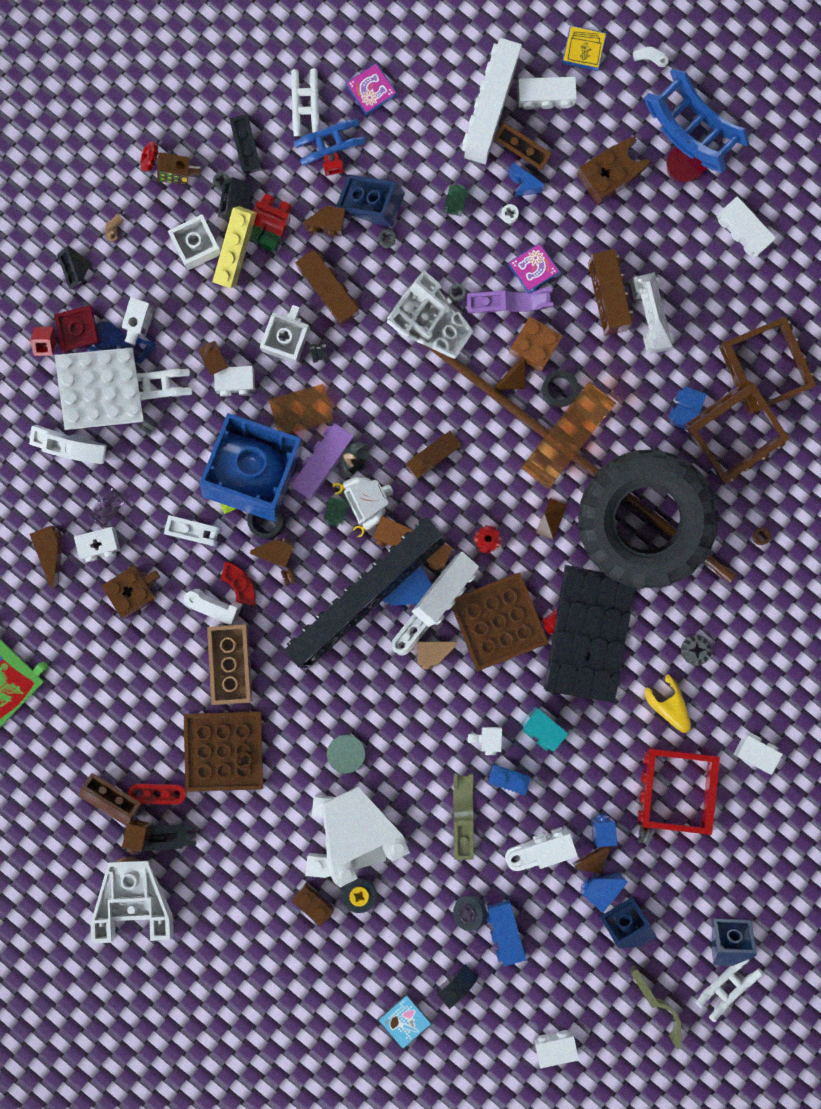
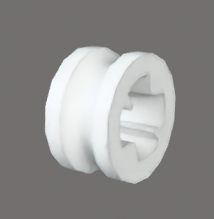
(512, 208)

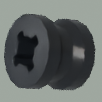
(319, 352)

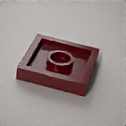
(76, 328)

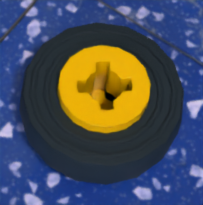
(363, 889)

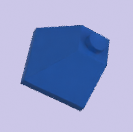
(603, 889)

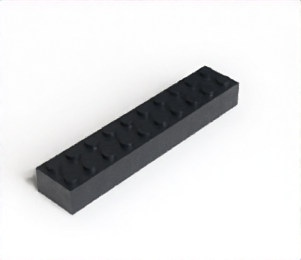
(366, 593)

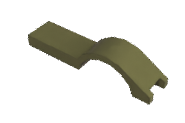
(463, 817)
(675, 1034)

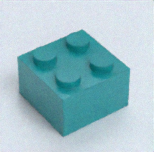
(544, 729)

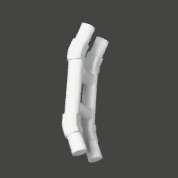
(296, 109)
(166, 390)
(727, 999)

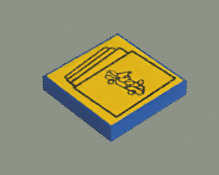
(584, 48)

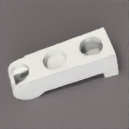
(214, 608)

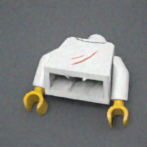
(366, 500)

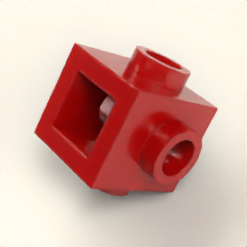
(487, 547)

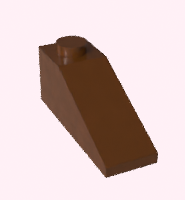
(432, 455)
(49, 549)

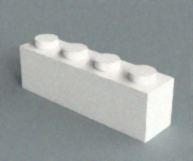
(445, 589)

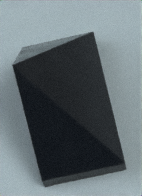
(73, 266)

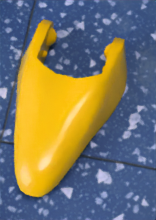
(672, 709)

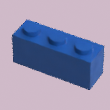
(505, 933)

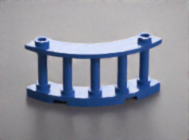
(681, 137)

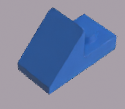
(529, 183)

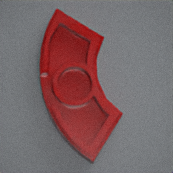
(240, 583)

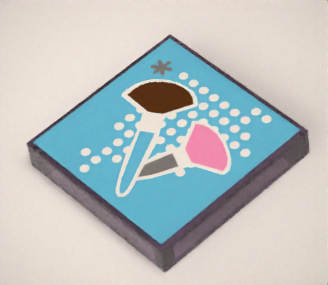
(404, 1021)

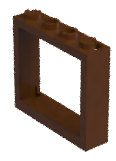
(794, 346)
(720, 407)

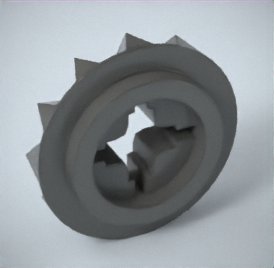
(689, 656)

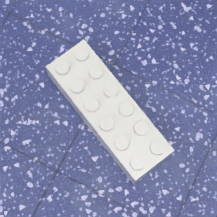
(491, 100)

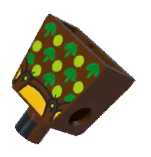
(175, 169)

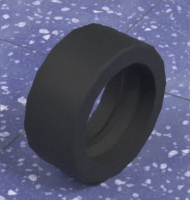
(574, 388)
(266, 535)

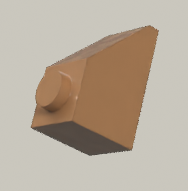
(433, 653)

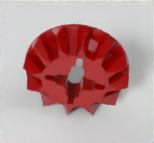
(149, 156)

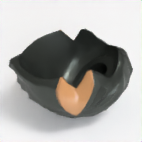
(353, 458)

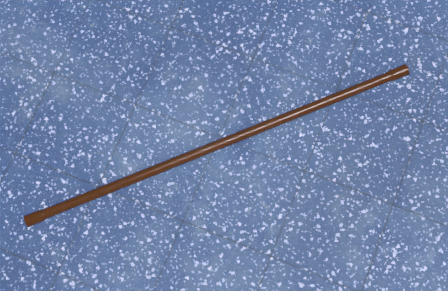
(719, 568)

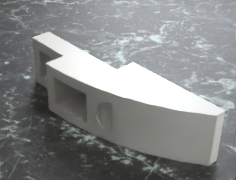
(67, 446)

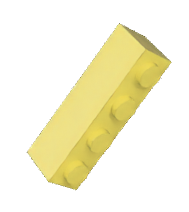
(234, 247)

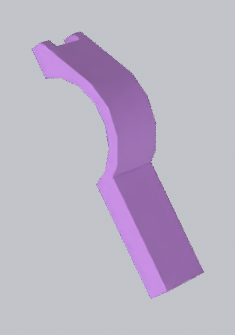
(509, 301)

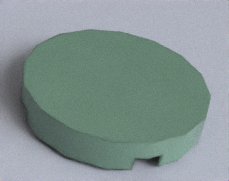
(345, 754)

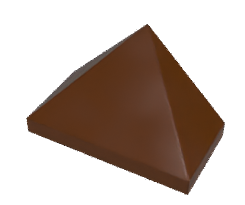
(514, 377)
(551, 518)
(593, 861)

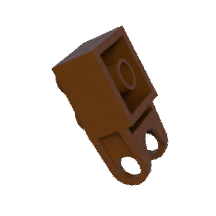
(616, 166)

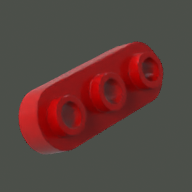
(167, 793)

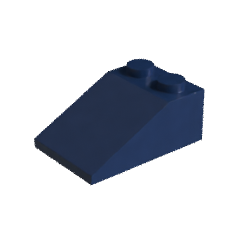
(371, 199)

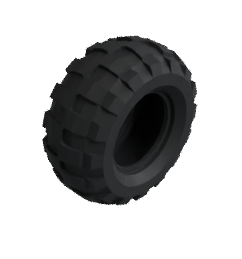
(656, 566)

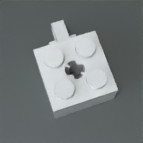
(279, 327)

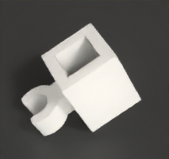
(490, 739)

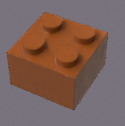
(535, 344)

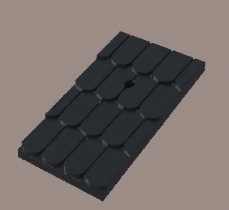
(588, 635)

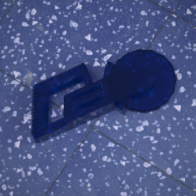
(111, 338)

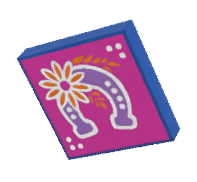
(371, 89)
(534, 268)

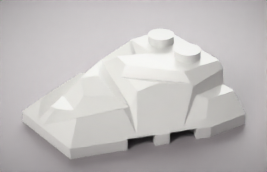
(429, 318)

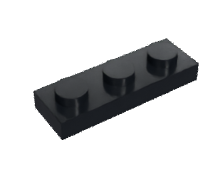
(245, 144)

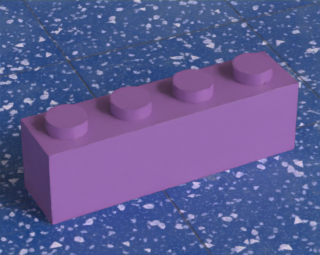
(322, 461)

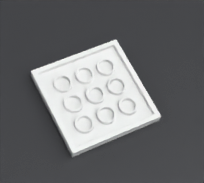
(98, 388)

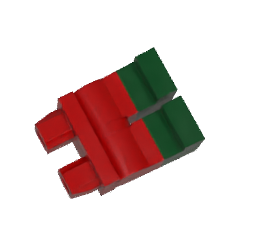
(270, 223)

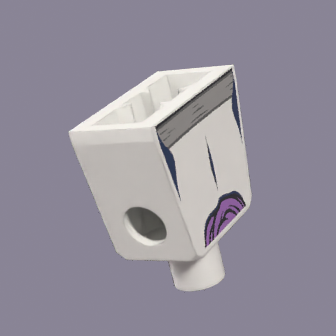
(137, 312)

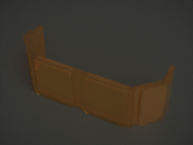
(568, 435)

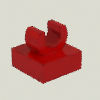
(333, 167)

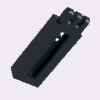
(157, 836)

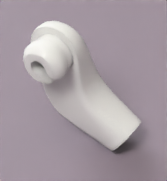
(652, 54)

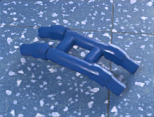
(340, 144)

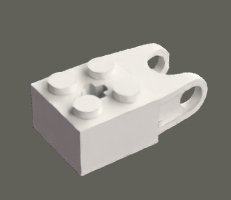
(542, 850)

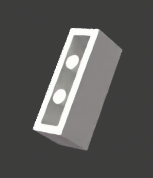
(546, 92)
(745, 227)

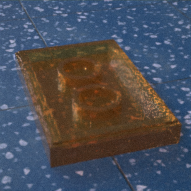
(301, 409)

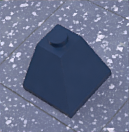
(628, 925)
(732, 941)

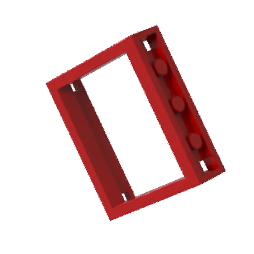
(709, 796)

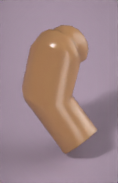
(111, 228)

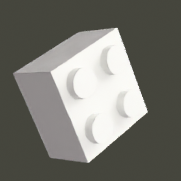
(194, 242)

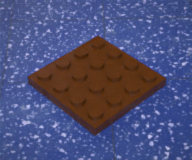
(498, 622)
(213, 744)

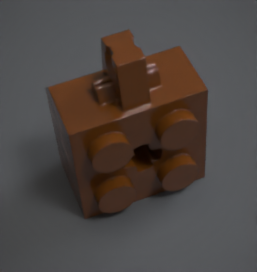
(141, 594)

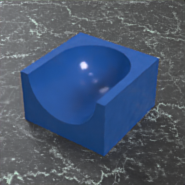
(250, 467)

